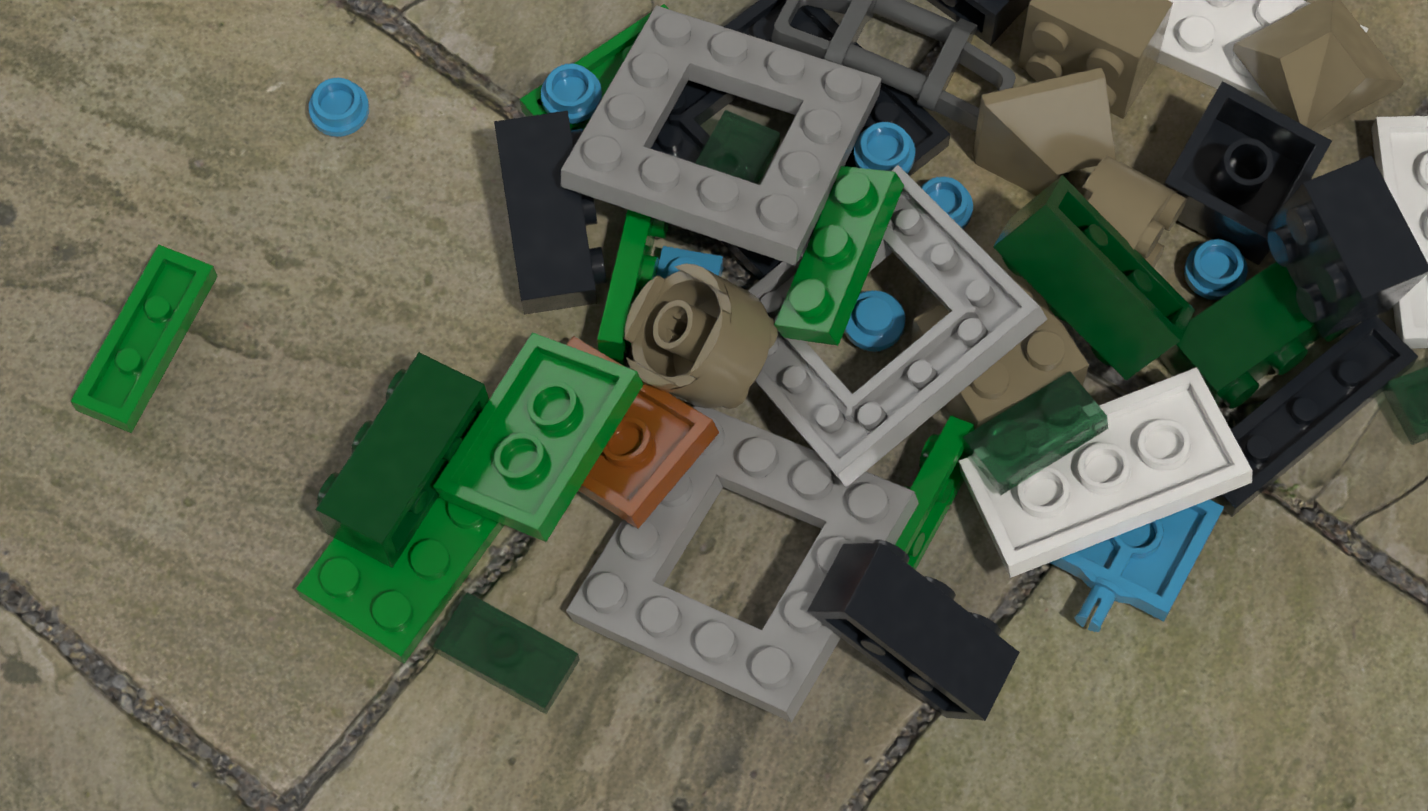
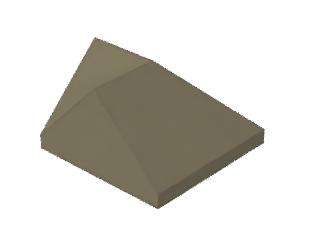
(1318, 65)
(1045, 129)

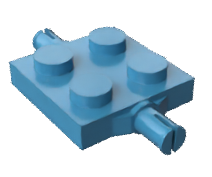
(1143, 564)

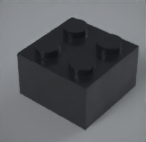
(1242, 169)
(1346, 247)

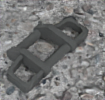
(928, 89)

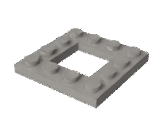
(770, 218)
(983, 325)
(764, 666)

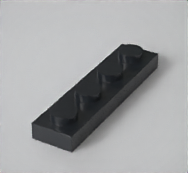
(1316, 405)

